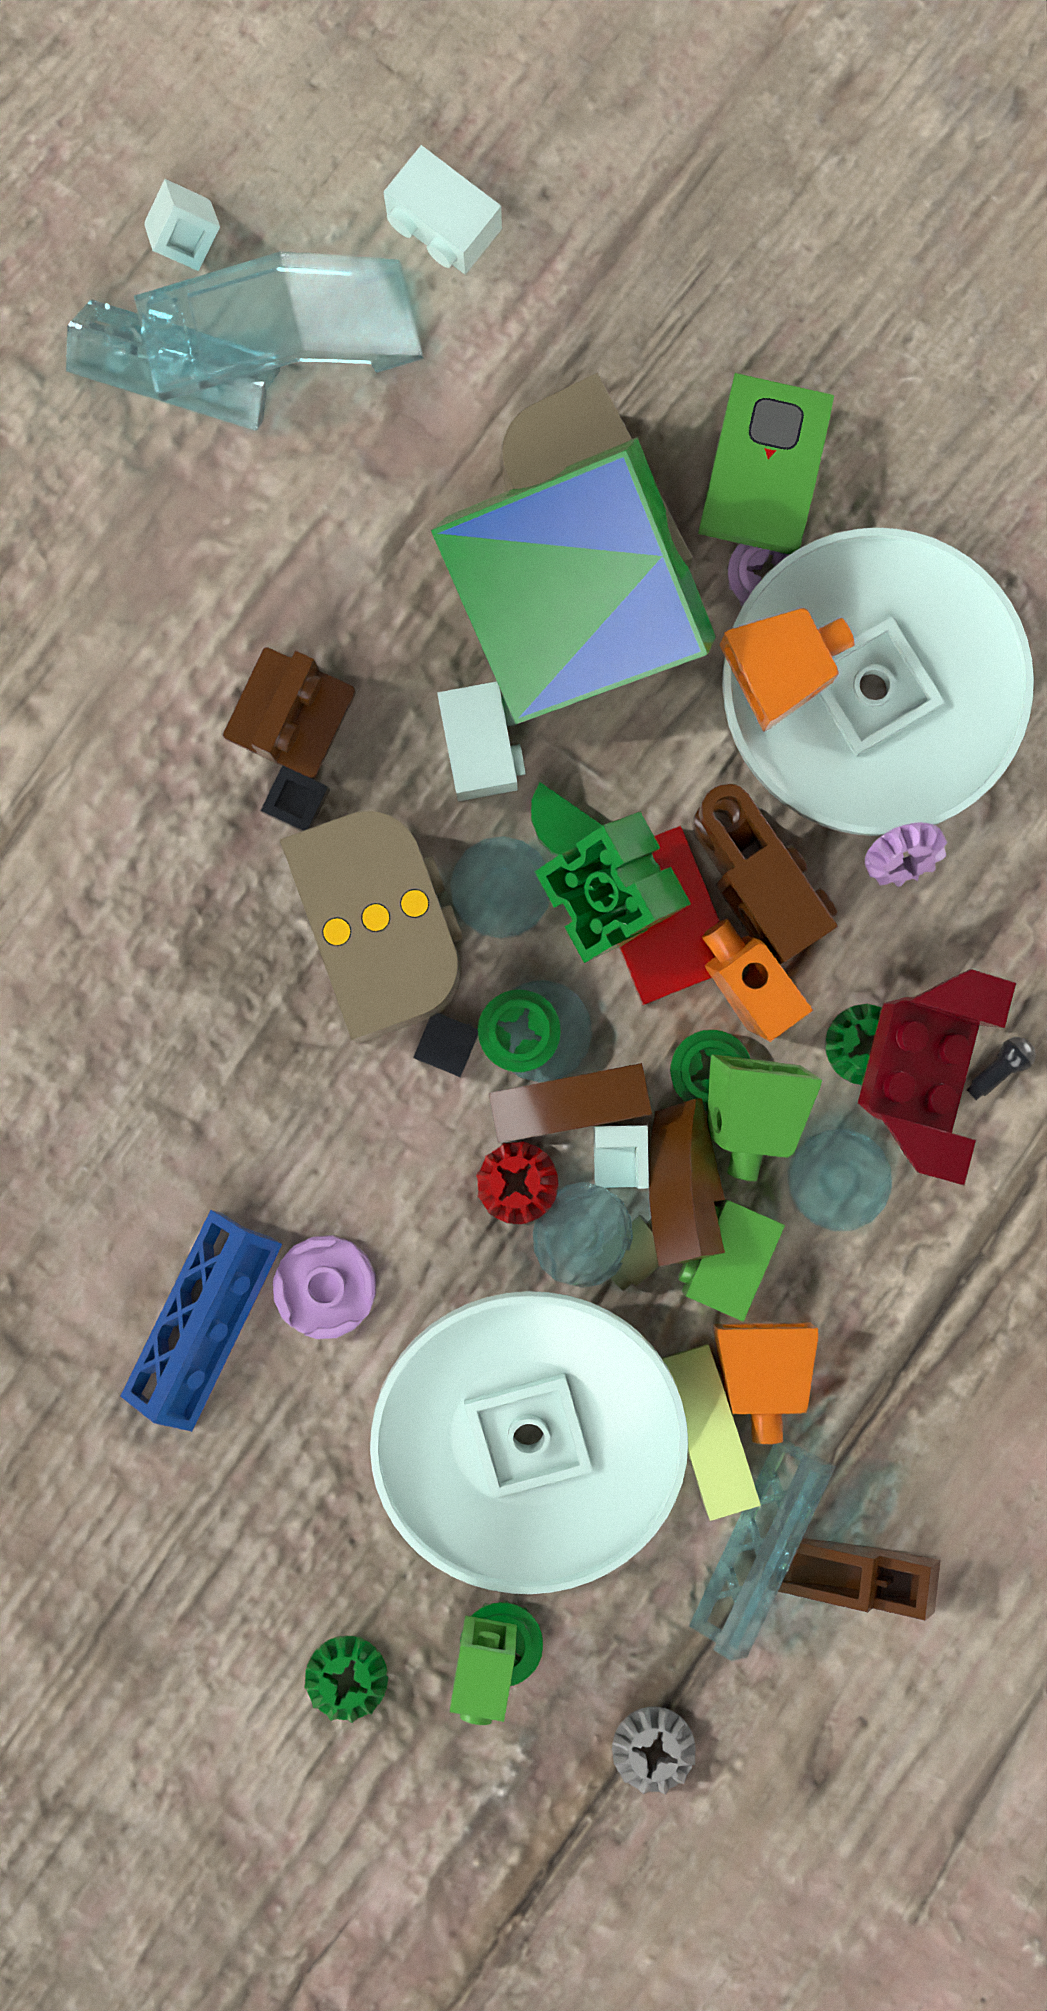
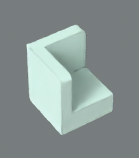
(181, 225)
(621, 1156)

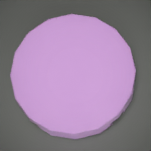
(324, 1287)

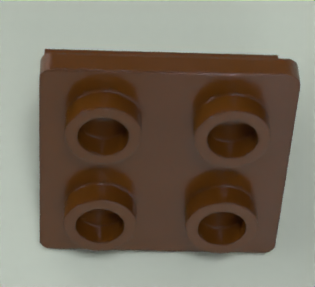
(289, 711)

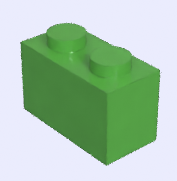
(732, 1278)
(483, 1670)

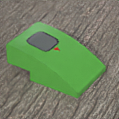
(766, 464)

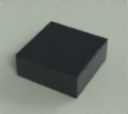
(295, 799)
(446, 1044)

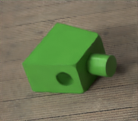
(758, 1109)

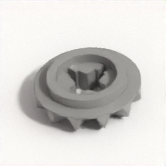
(640, 1730)

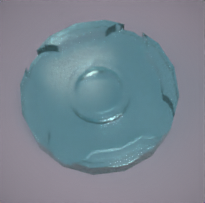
(498, 888)
(574, 1036)
(839, 1179)
(583, 1235)

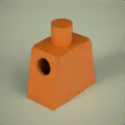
(784, 661)
(766, 996)
(766, 1372)

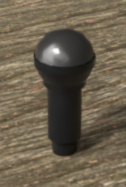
(1014, 1056)

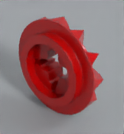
(541, 1180)

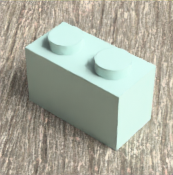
(442, 211)
(479, 741)

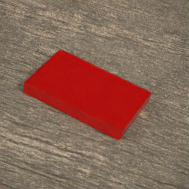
(673, 951)

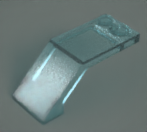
(276, 315)

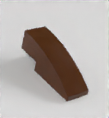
(570, 1103)
(683, 1185)
(863, 1578)

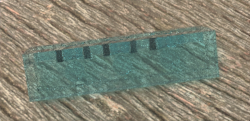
(120, 359)
(772, 1553)

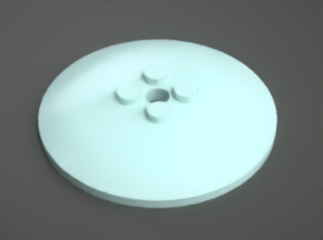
(950, 670)
(537, 1511)

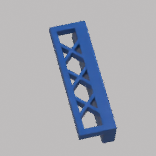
(205, 1327)

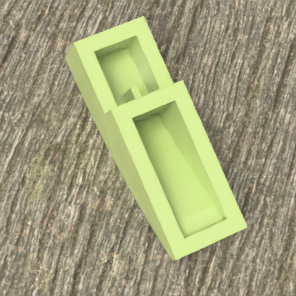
(712, 1435)

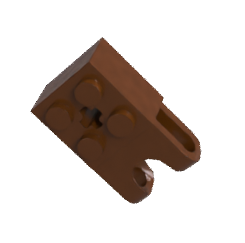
(761, 875)

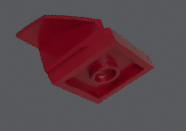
(923, 1064)

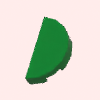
(558, 822)

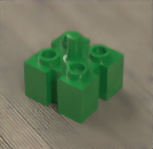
(612, 886)

